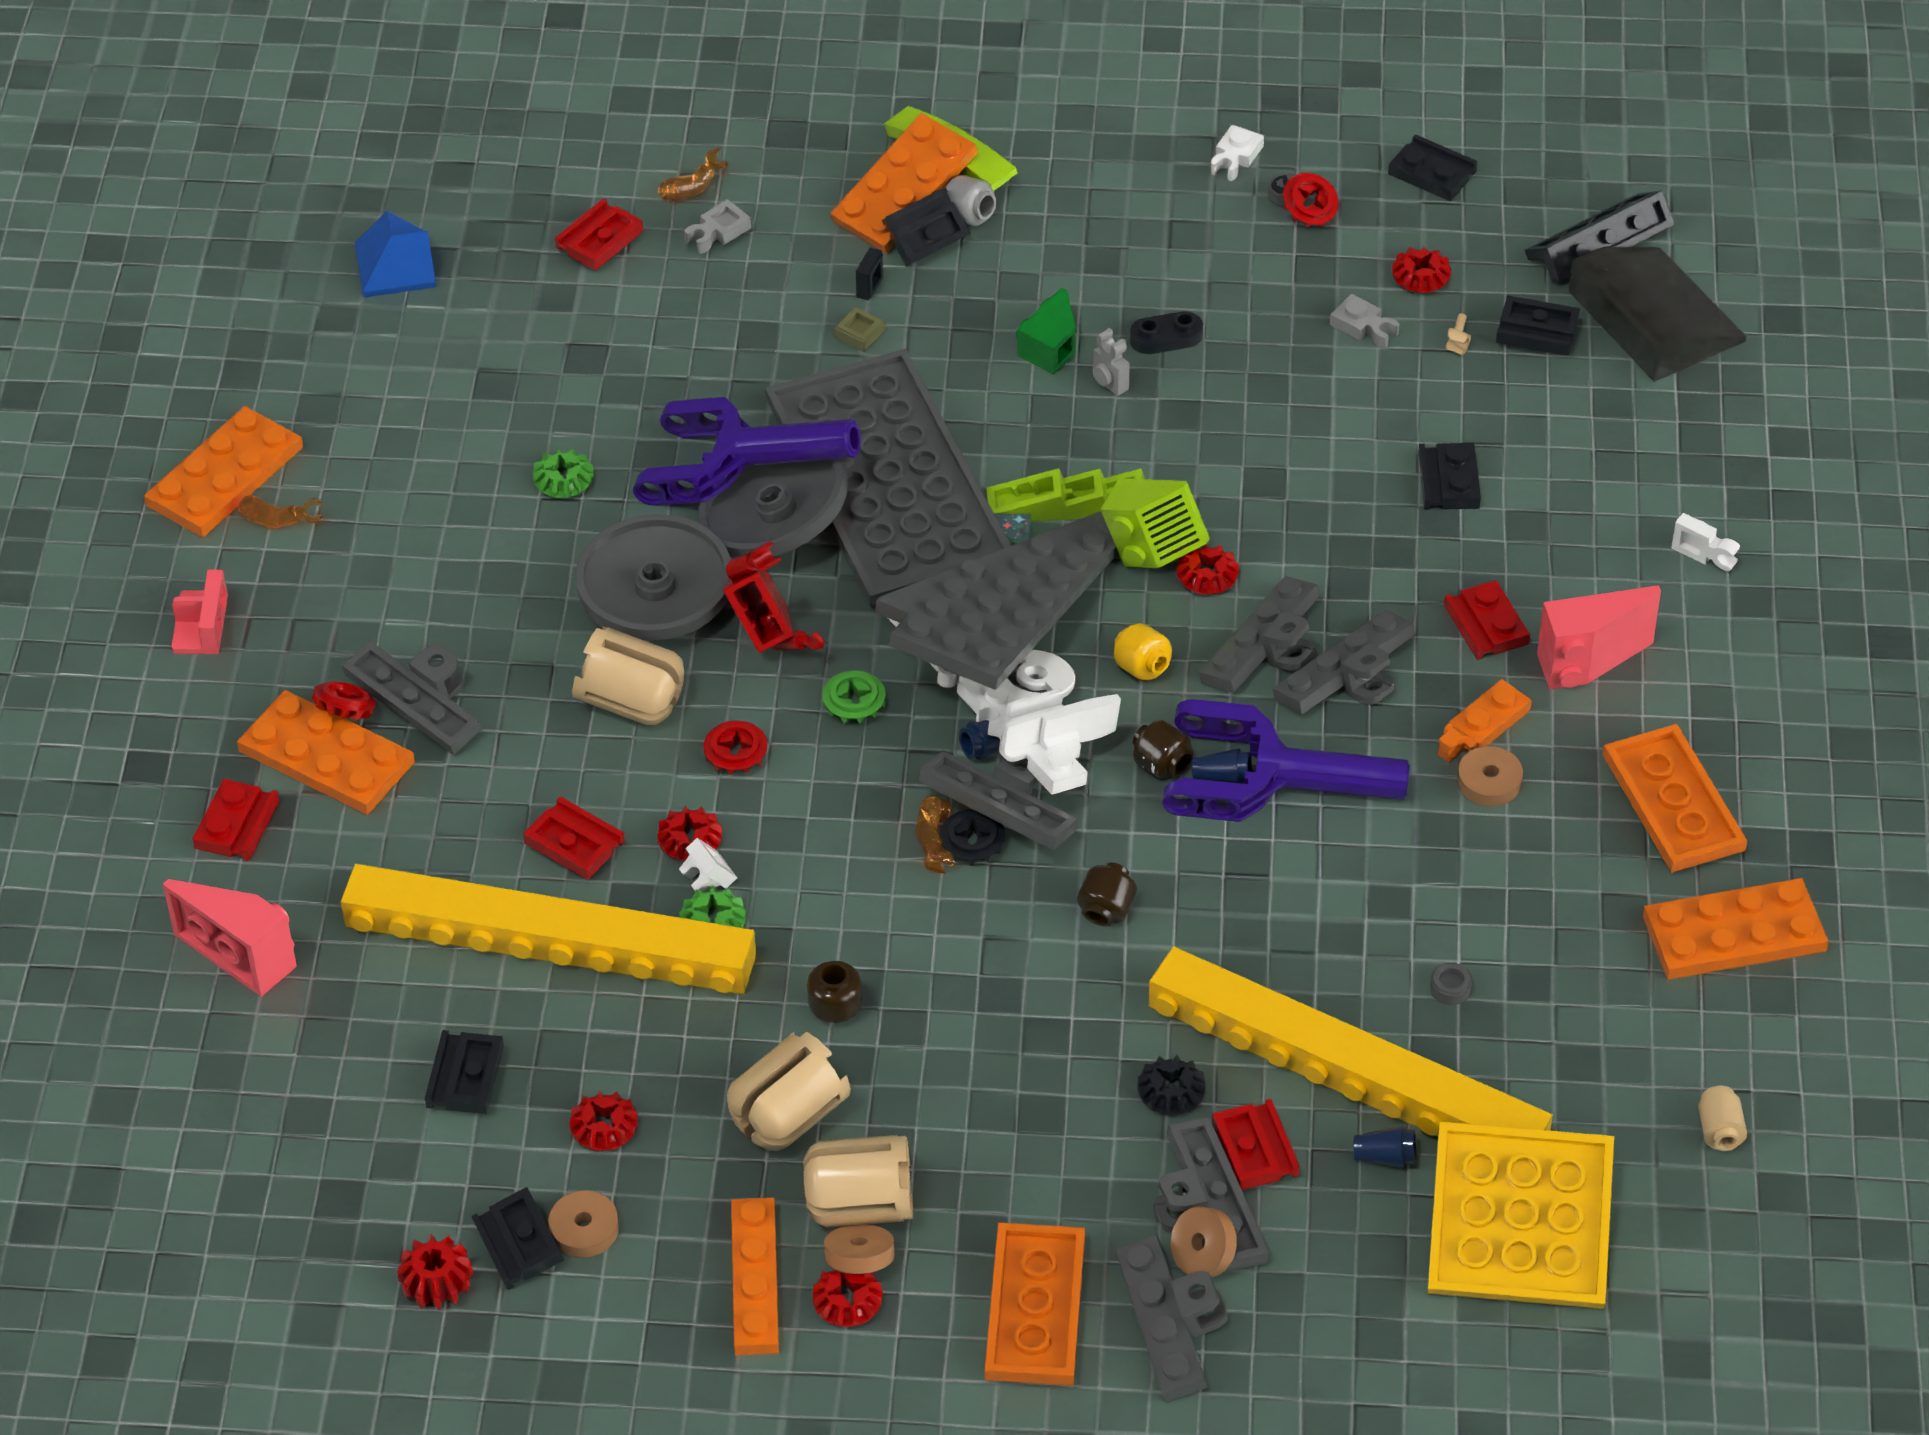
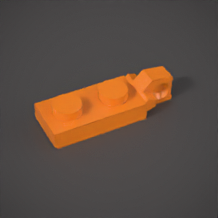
(1483, 720)

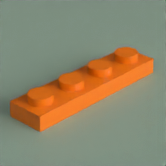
(754, 1276)

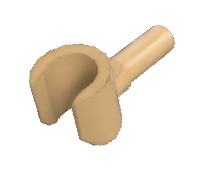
(1458, 340)

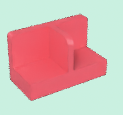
(200, 617)

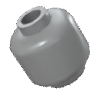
(972, 198)

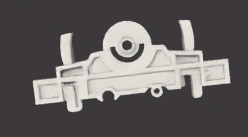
(1037, 723)

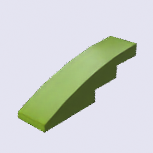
(986, 164)
(1055, 498)

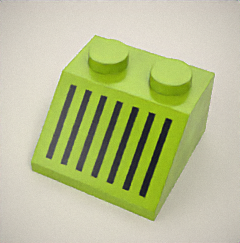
(1153, 521)

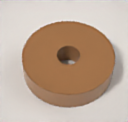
(1490, 790)
(589, 1239)
(1219, 1241)
(859, 1249)

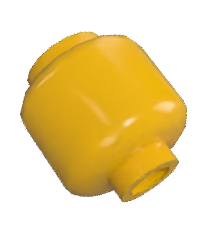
(1142, 651)

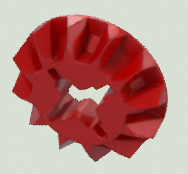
(1303, 186)
(1425, 279)
(1204, 580)
(343, 700)
(724, 737)
(672, 833)
(600, 1135)
(836, 1309)

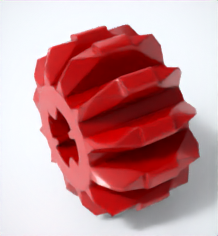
(435, 1271)

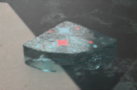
(1015, 526)

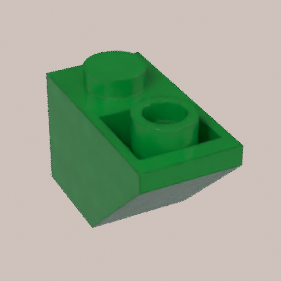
(1049, 334)

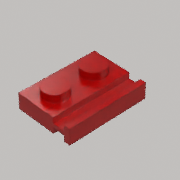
(599, 234)
(1487, 620)
(235, 819)
(573, 838)
(1255, 1144)

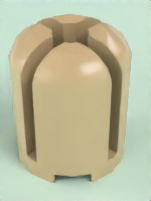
(629, 677)
(786, 1092)
(858, 1181)

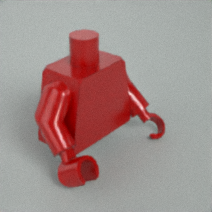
(761, 604)

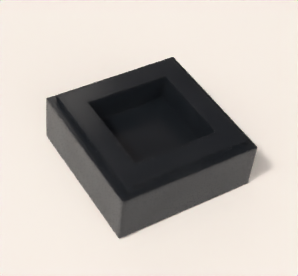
(869, 274)

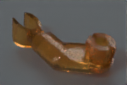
(692, 185)
(274, 517)
(931, 811)

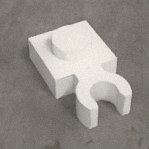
(1235, 149)
(1700, 542)

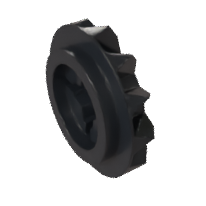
(956, 832)
(1173, 1099)

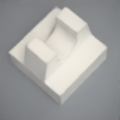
(709, 864)

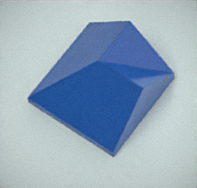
(394, 257)

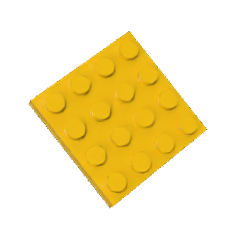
(1521, 1215)

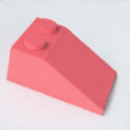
(1594, 634)
(233, 931)

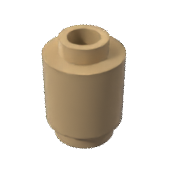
(1722, 1118)

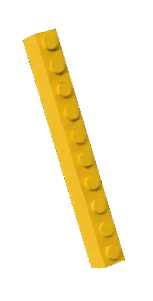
(549, 928)
(1329, 1049)

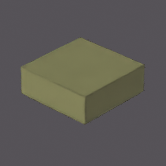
(859, 329)

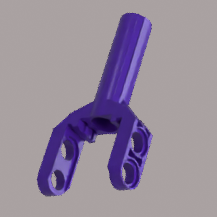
(737, 448)
(1275, 766)

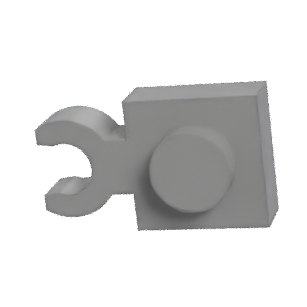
(719, 223)
(1362, 318)
(1108, 364)

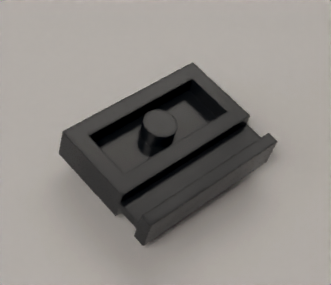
(1432, 167)
(925, 227)
(1538, 325)
(1449, 476)
(464, 1072)
(517, 1238)

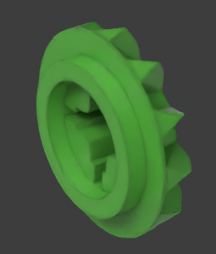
(550, 482)
(864, 685)
(729, 908)

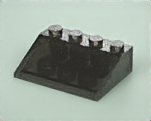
(1651, 308)

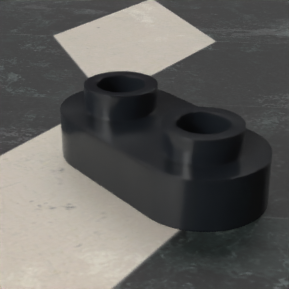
(1166, 332)

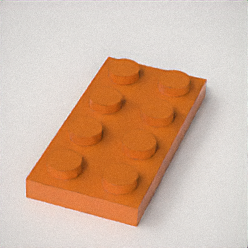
(911, 169)
(223, 471)
(326, 752)
(1674, 798)
(1735, 928)
(1035, 1304)

